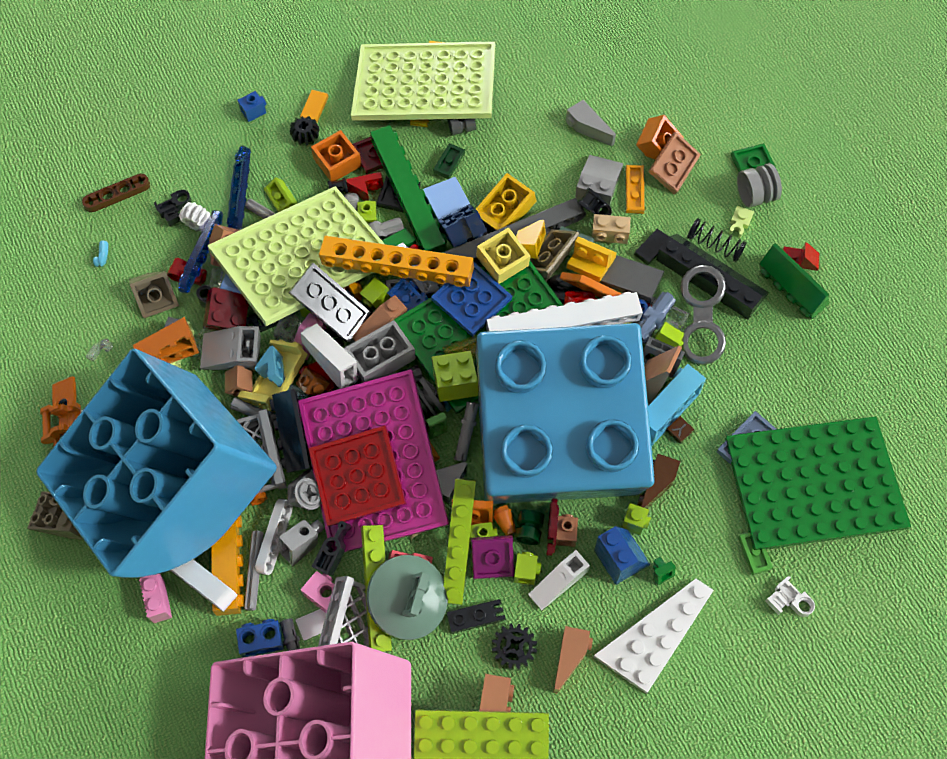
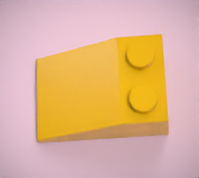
(506, 203)

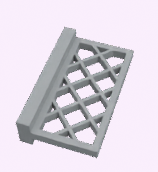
(269, 445)
(336, 616)

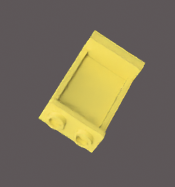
(263, 388)

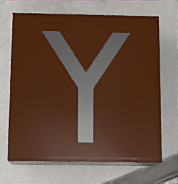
(680, 430)

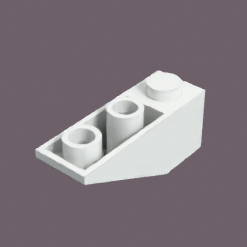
(559, 580)

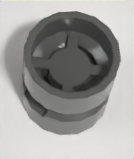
(458, 125)

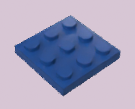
(472, 304)

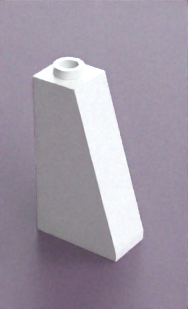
(331, 356)

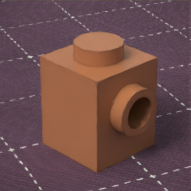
(238, 379)
(567, 530)

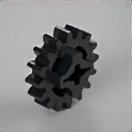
(506, 652)

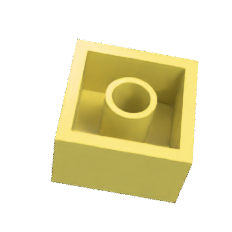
(503, 255)

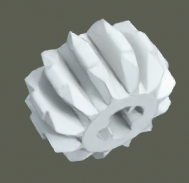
(194, 216)

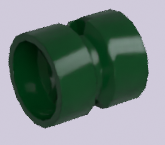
(530, 525)

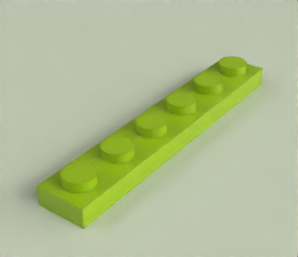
(459, 540)
(373, 557)

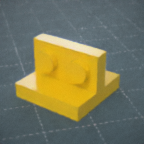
(590, 259)

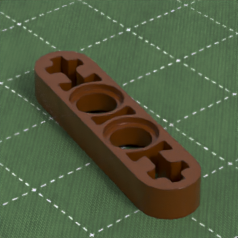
(115, 190)

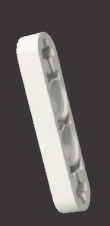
(270, 545)

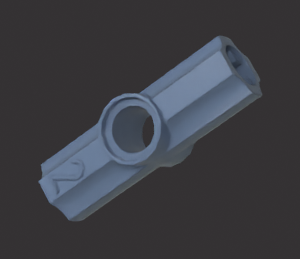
(656, 315)

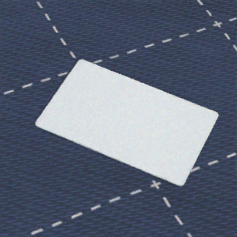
(311, 624)

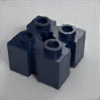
(462, 225)

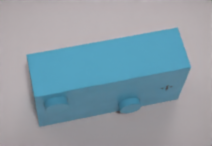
(674, 400)

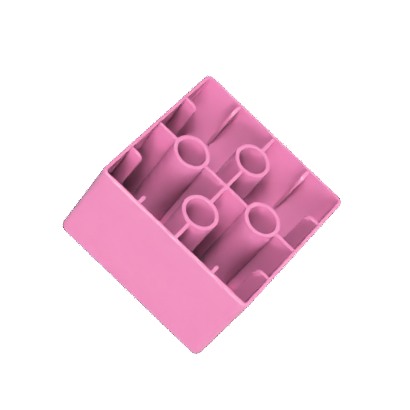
(311, 705)

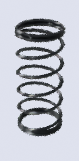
(737, 253)

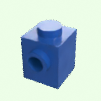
(252, 106)

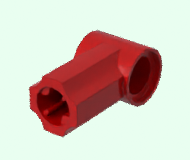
(177, 269)

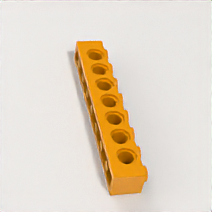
(390, 254)

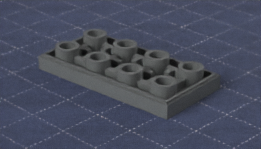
(632, 277)

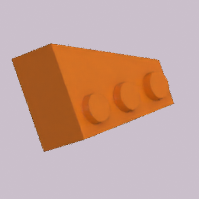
(170, 343)

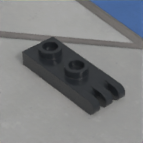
(475, 616)

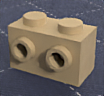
(611, 229)

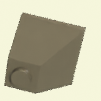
(153, 293)

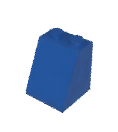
(620, 554)

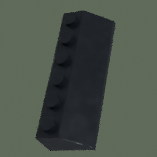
(740, 293)

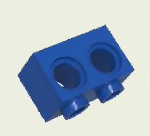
(260, 644)

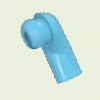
(103, 253)

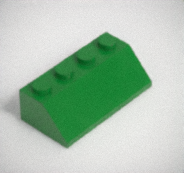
(794, 282)

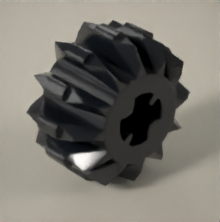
(304, 130)

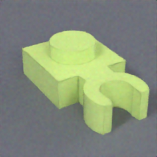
(741, 220)

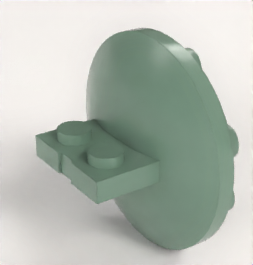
(407, 597)

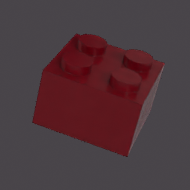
(224, 309)

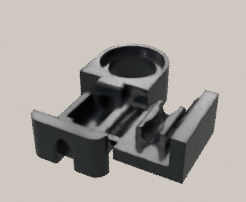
(171, 207)

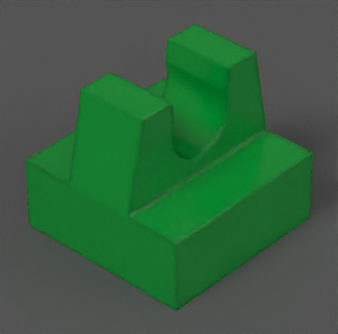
(663, 571)

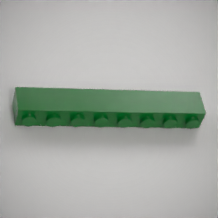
(407, 190)

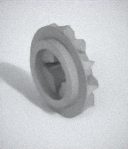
(311, 486)

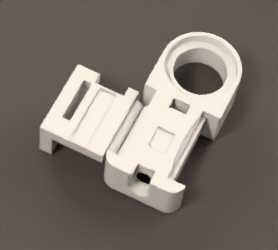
(789, 594)

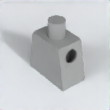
(299, 540)

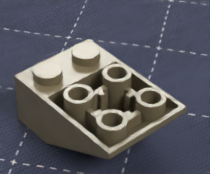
(51, 519)

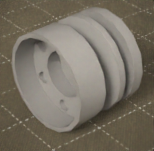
(759, 185)

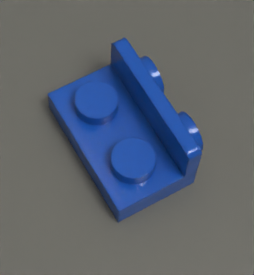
(407, 294)

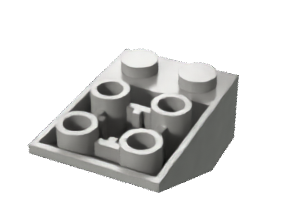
(231, 348)

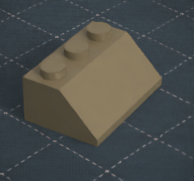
(553, 251)

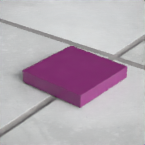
(492, 557)

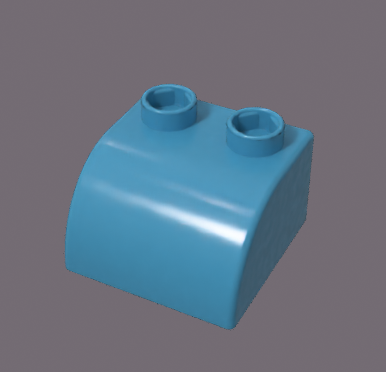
(153, 468)

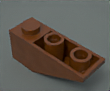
(664, 475)

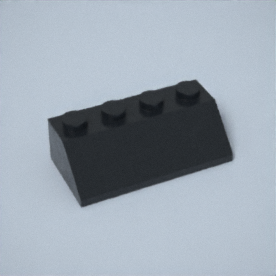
(291, 431)

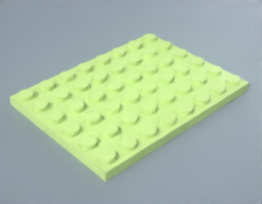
(424, 81)
(276, 251)

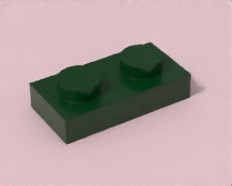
(449, 161)

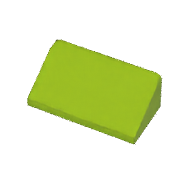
(280, 194)

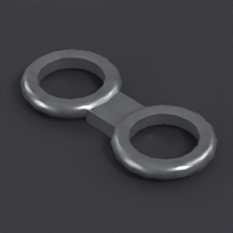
(703, 314)

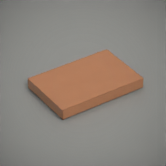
(674, 163)

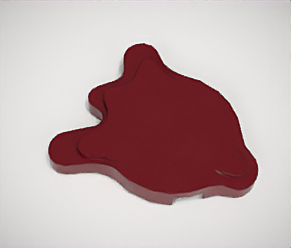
(552, 526)

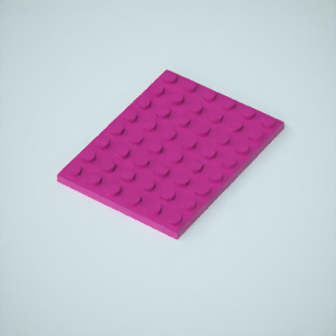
(367, 406)

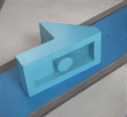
(271, 366)

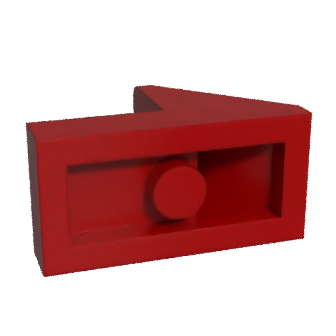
(365, 183)
(806, 257)

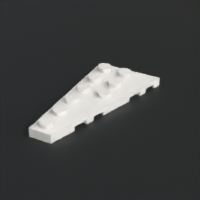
(649, 644)

